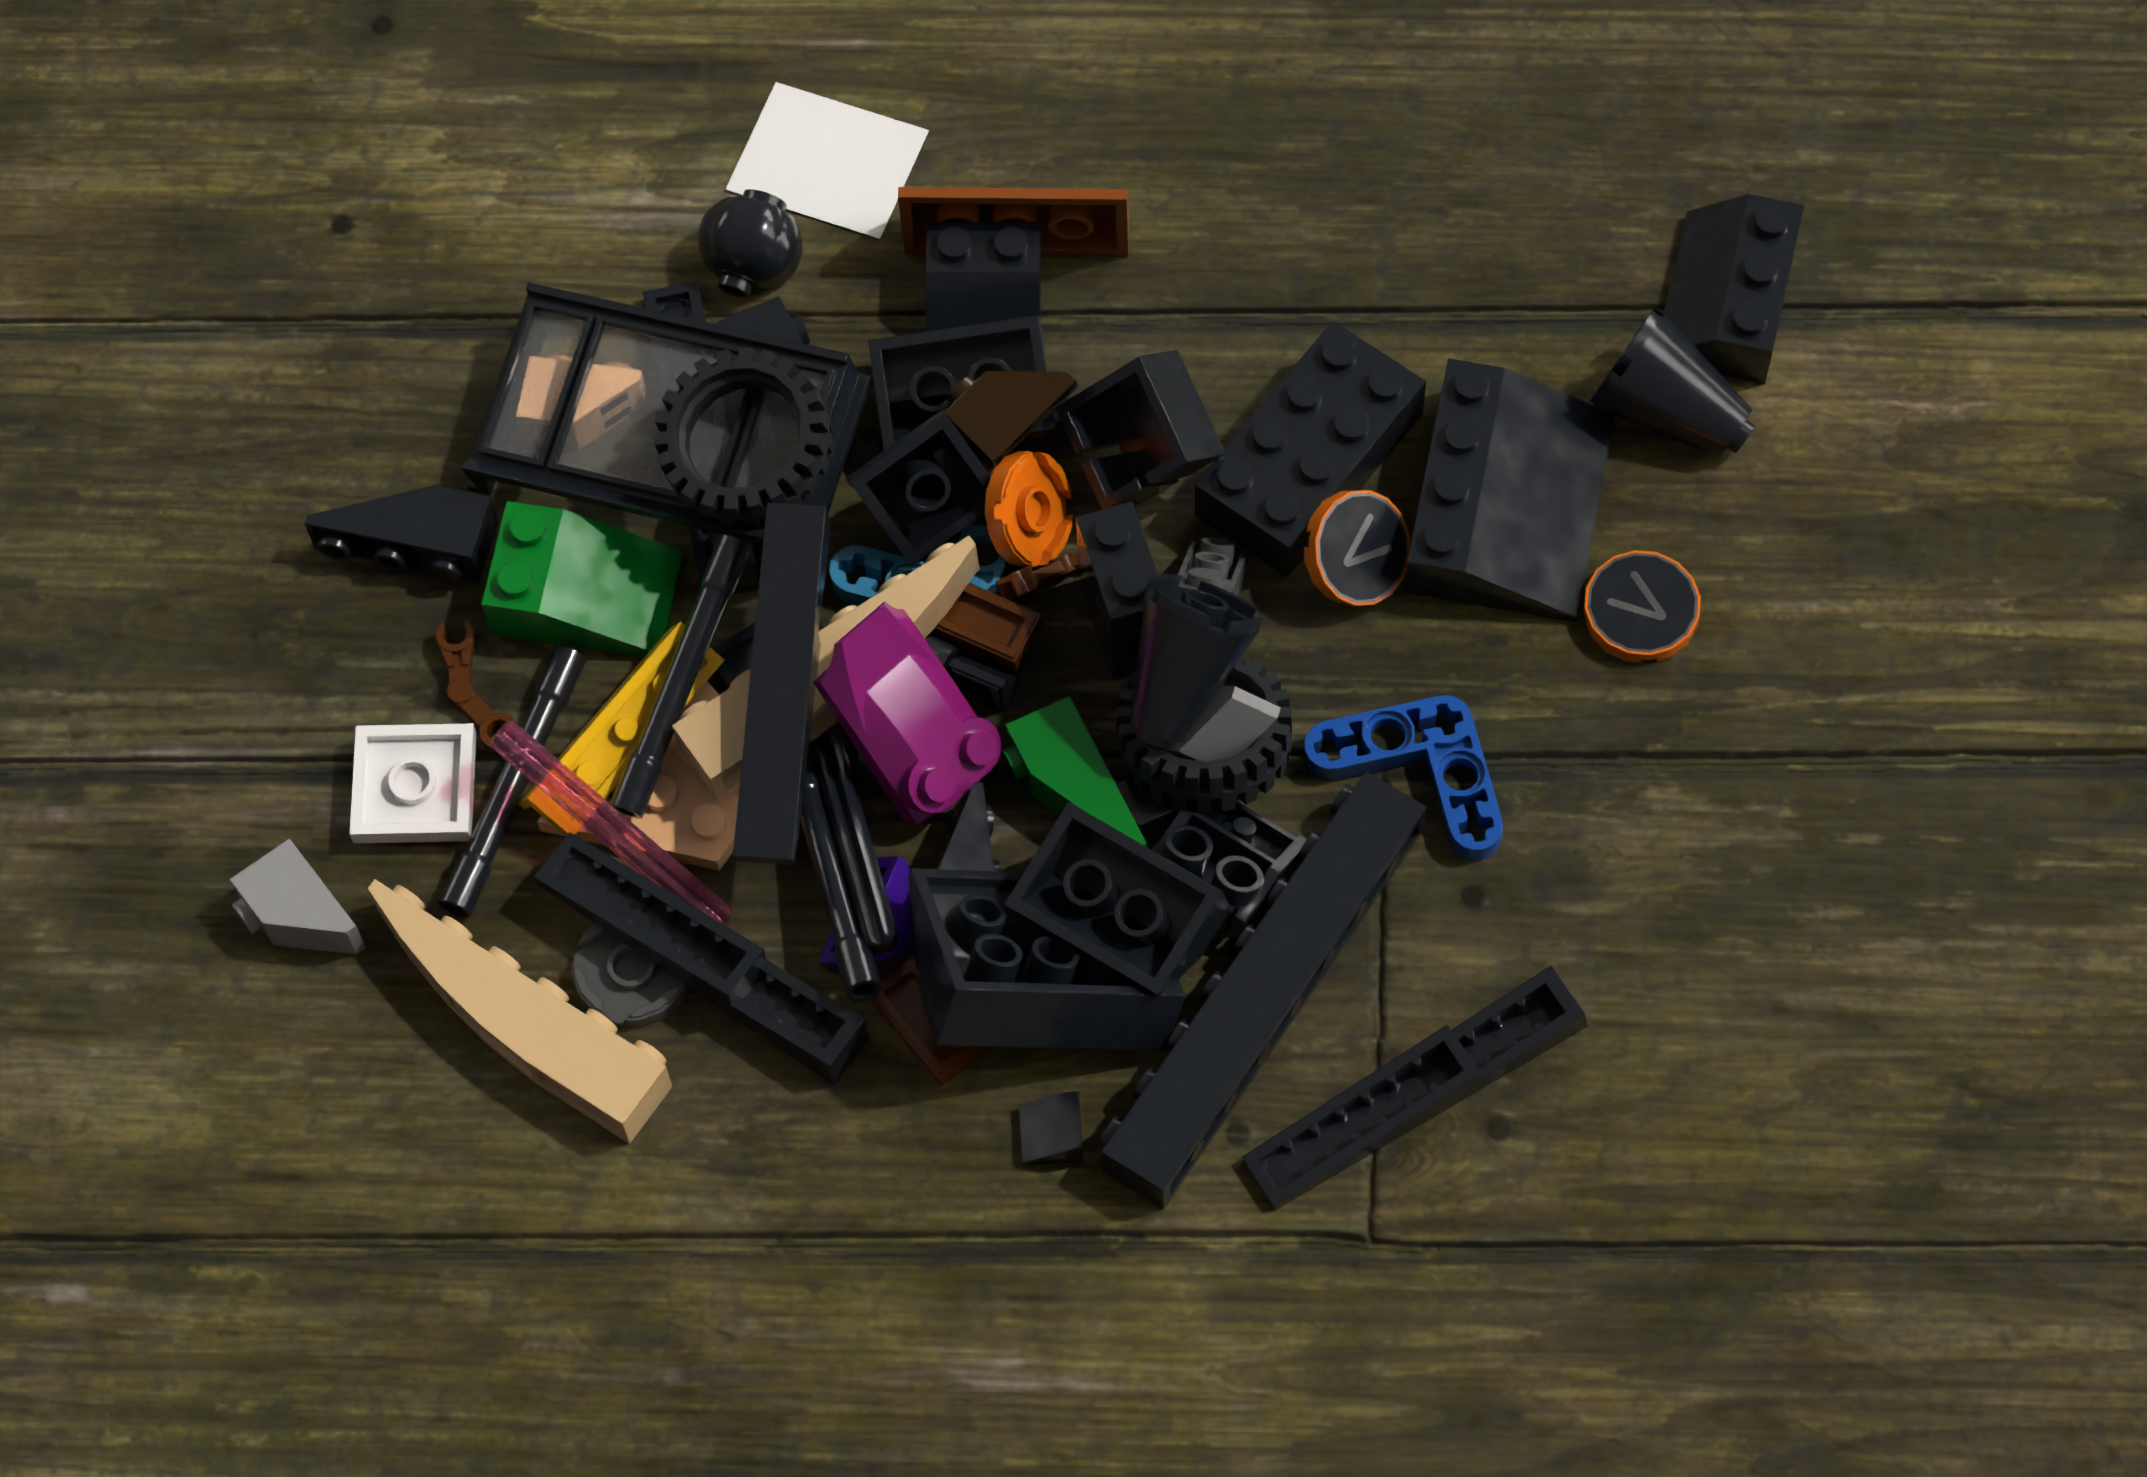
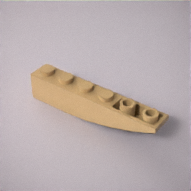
(714, 730)
(529, 1020)

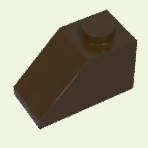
(1006, 407)

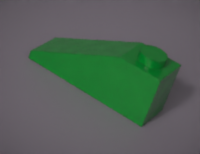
(1064, 766)

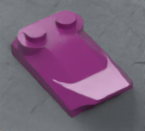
(907, 715)

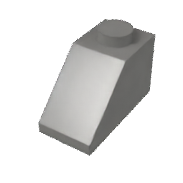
(1227, 726)
(293, 904)

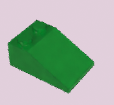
(579, 582)

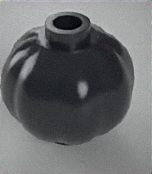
(750, 242)

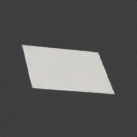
(828, 159)

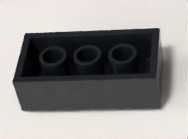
(1307, 441)

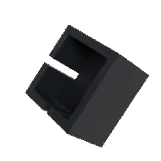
(1153, 419)

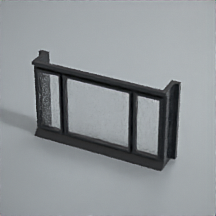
(585, 395)

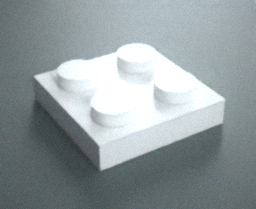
(413, 783)

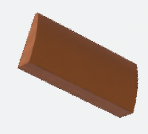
(1070, 219)

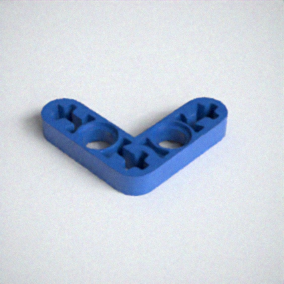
(1436, 749)

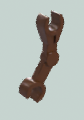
(1026, 580)
(460, 690)

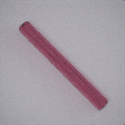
(604, 820)

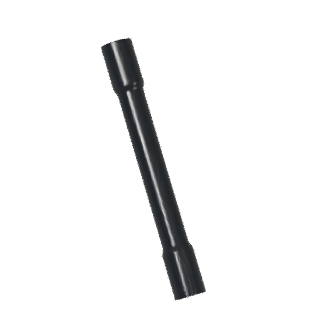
(644, 765)
(474, 864)
(852, 955)

